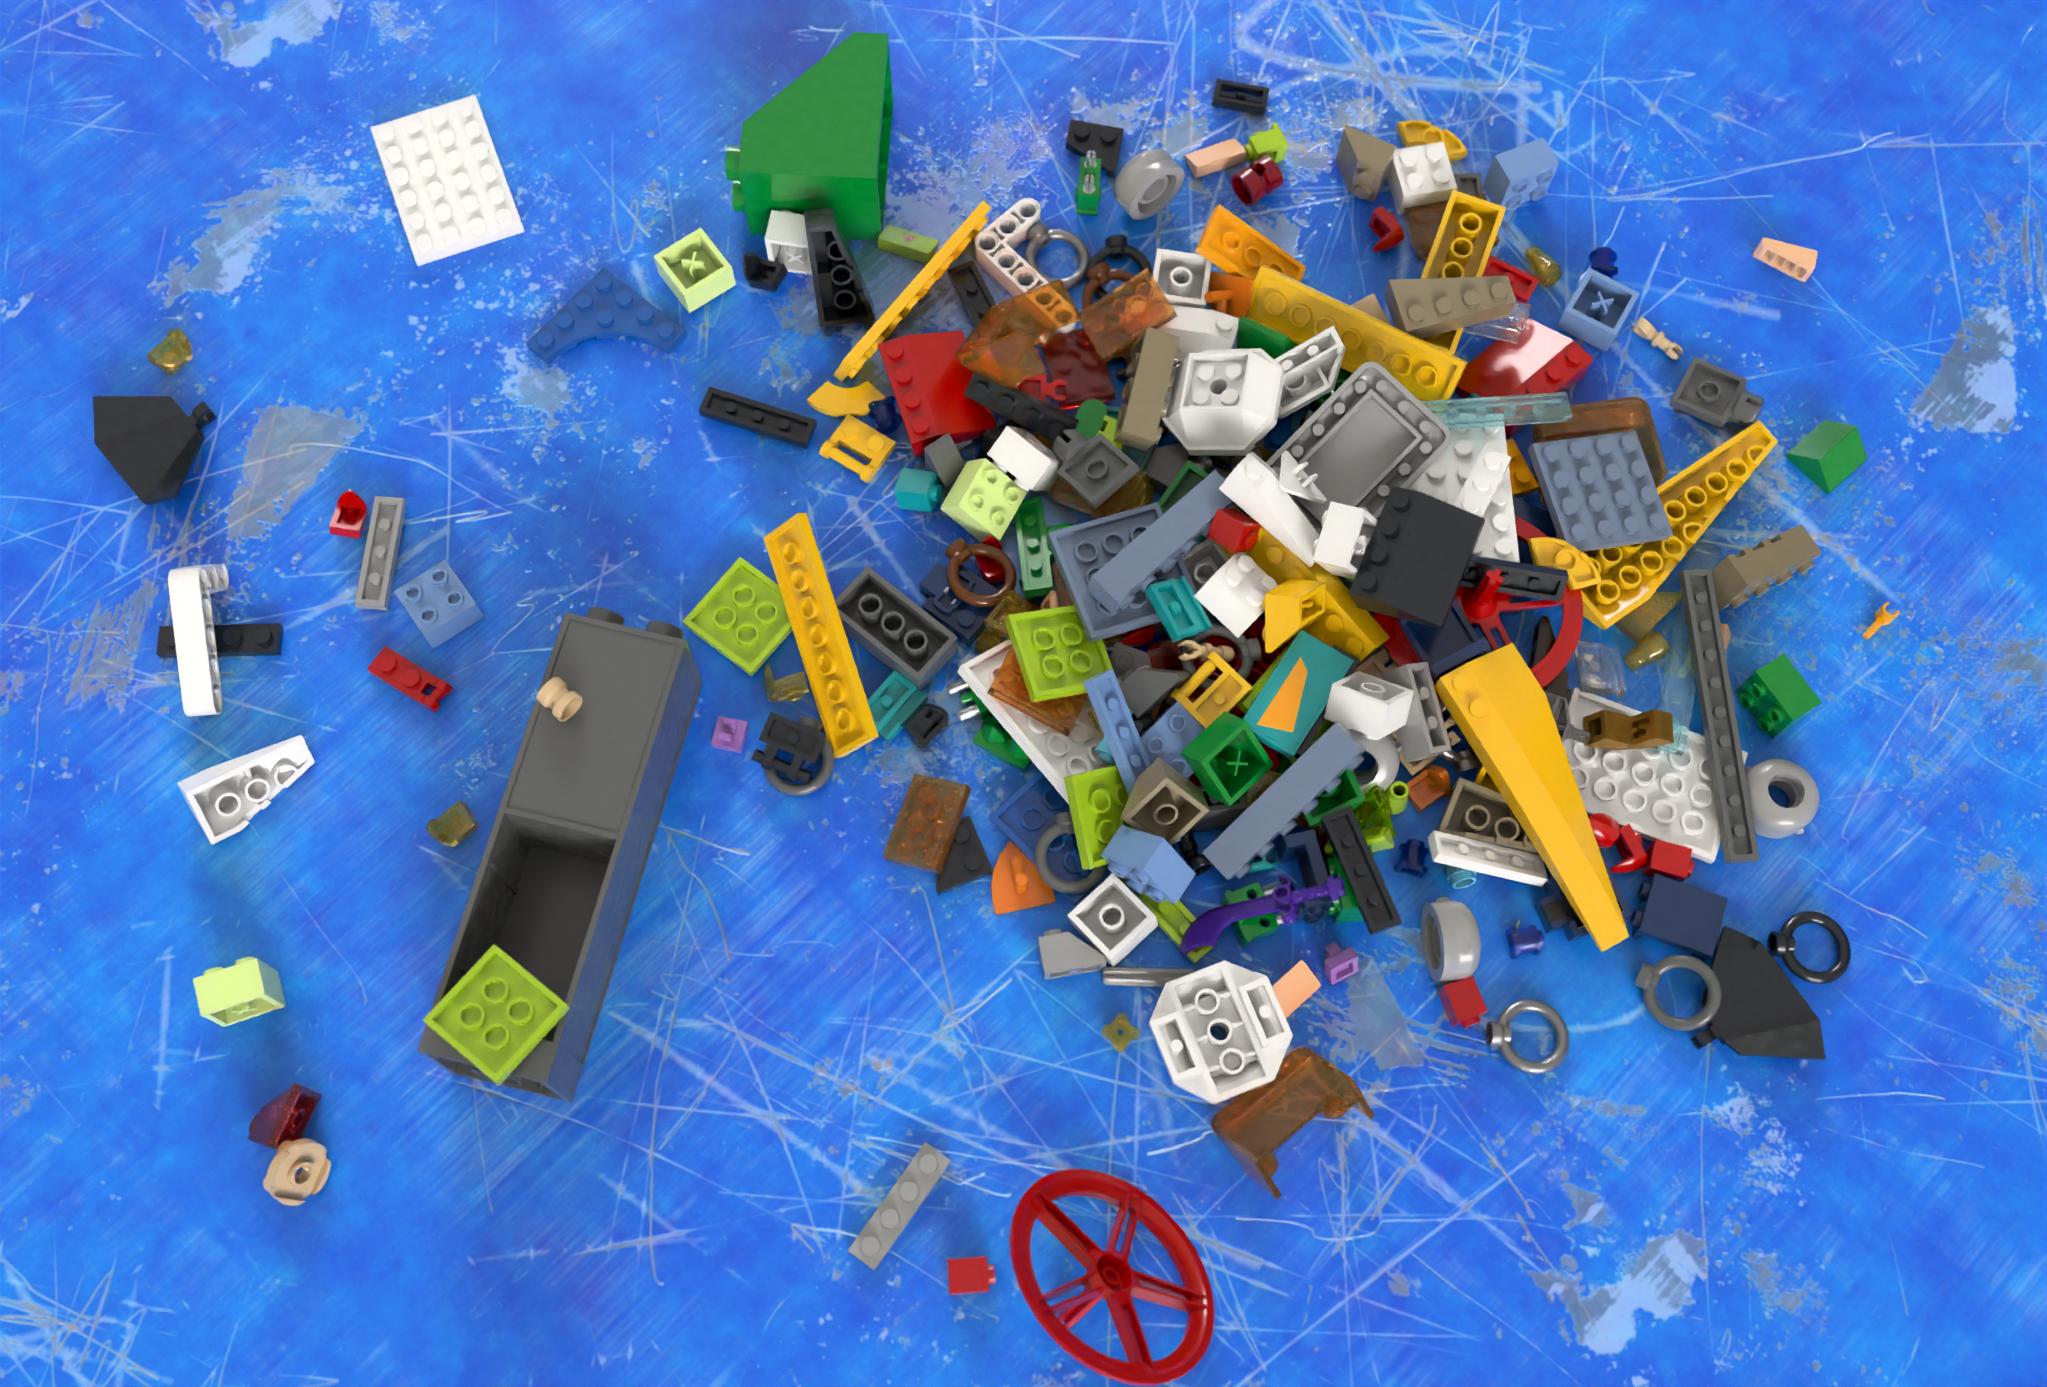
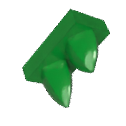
(997, 741)

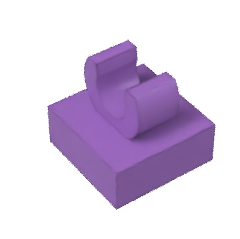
(730, 734)
(1339, 963)

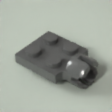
(1716, 396)
(1092, 466)

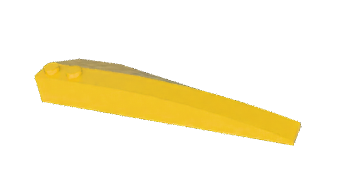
(1691, 504)
(1521, 749)

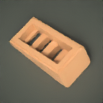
(1786, 257)

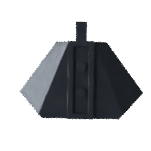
(149, 441)
(1758, 1005)

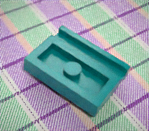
(1178, 608)
(894, 704)

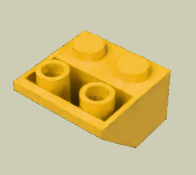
(1291, 609)

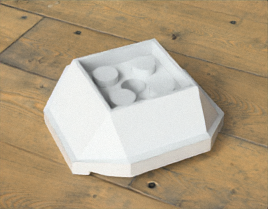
(1227, 421)
(1244, 1008)

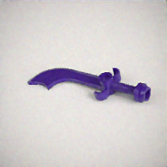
(1209, 925)

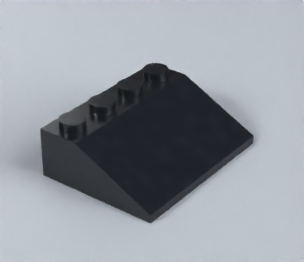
(1416, 558)

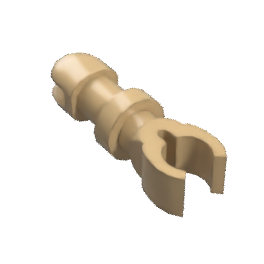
(1647, 331)
(1204, 650)

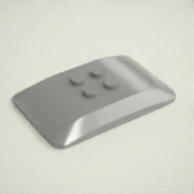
(1365, 443)

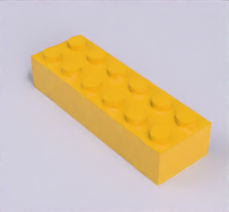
(1462, 248)
(1342, 621)

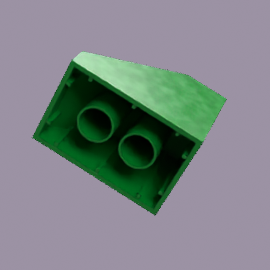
(821, 142)

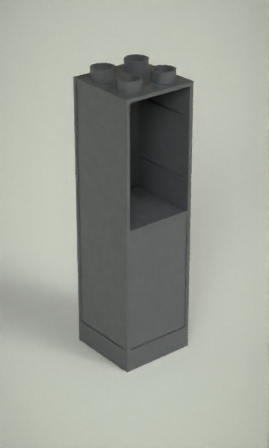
(577, 834)

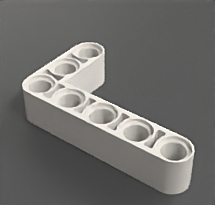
(1003, 252)
(195, 635)

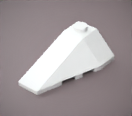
(1201, 329)
(1257, 491)
(235, 790)

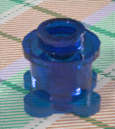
(1603, 261)
(885, 415)
(1412, 858)
(1524, 941)

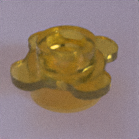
(987, 640)
(1120, 1041)

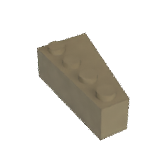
(1447, 304)
(1146, 388)
(1762, 566)
(1482, 816)

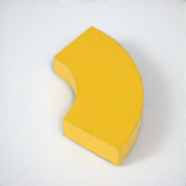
(1421, 133)
(843, 401)
(1561, 555)

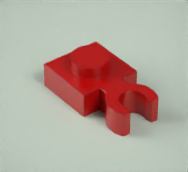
(1040, 389)

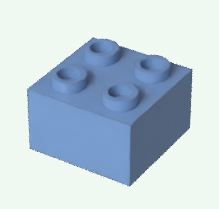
(1521, 174)
(1598, 310)
(439, 604)
(1170, 736)
(1148, 864)

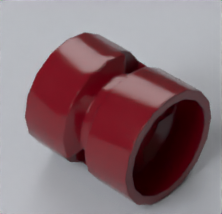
(1257, 180)

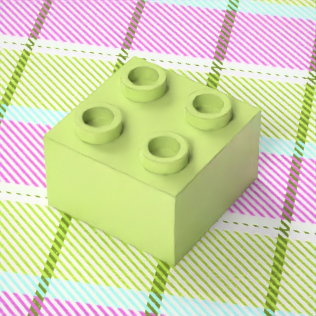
(695, 270)
(983, 500)
(238, 991)

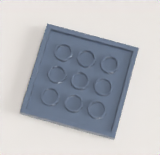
(1600, 491)
(1087, 548)

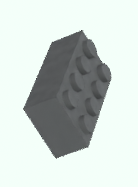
(895, 628)

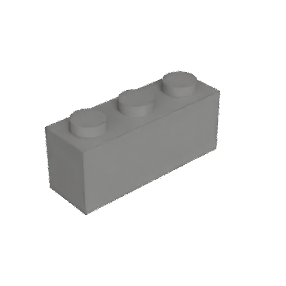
(1425, 728)

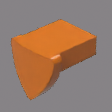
(1428, 787)

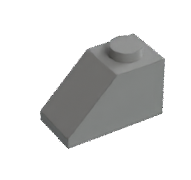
(1067, 955)

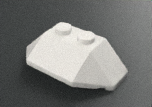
(1310, 370)

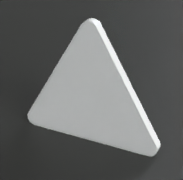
(1296, 481)

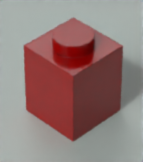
(1234, 530)
(1668, 860)
(1462, 1002)
(970, 1275)

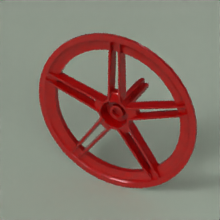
(1482, 609)
(1112, 1277)

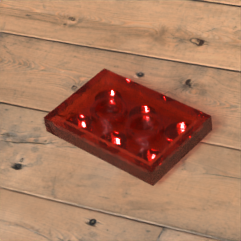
(1077, 361)

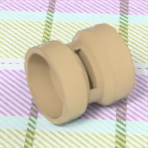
(559, 699)

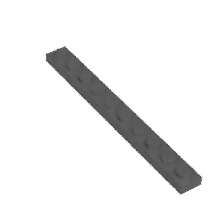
(1718, 717)

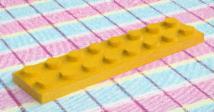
(913, 293)
(1305, 312)
(820, 636)

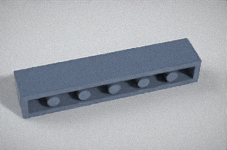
(1159, 545)
(1284, 801)

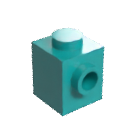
(918, 490)

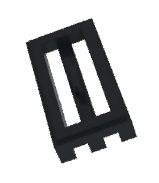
(1240, 101)

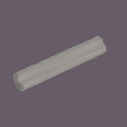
(1141, 976)

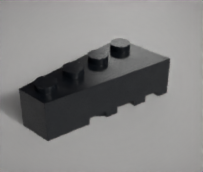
(836, 277)

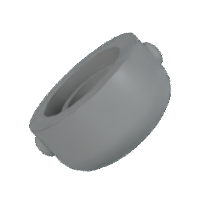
(1148, 183)
(1387, 759)
(1800, 787)
(1449, 940)

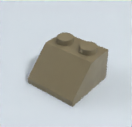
(1364, 162)
(1164, 803)

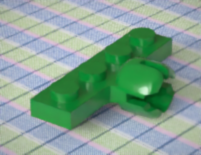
(1034, 548)

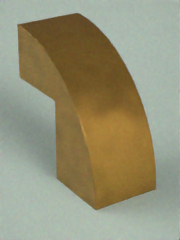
(1624, 732)

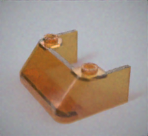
(1006, 335)
(1608, 418)
(1270, 1114)

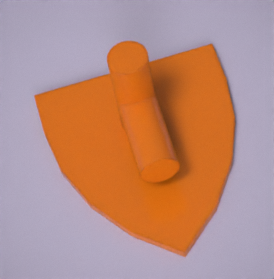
(1230, 294)
(1017, 883)

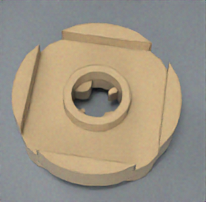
(289, 1158)

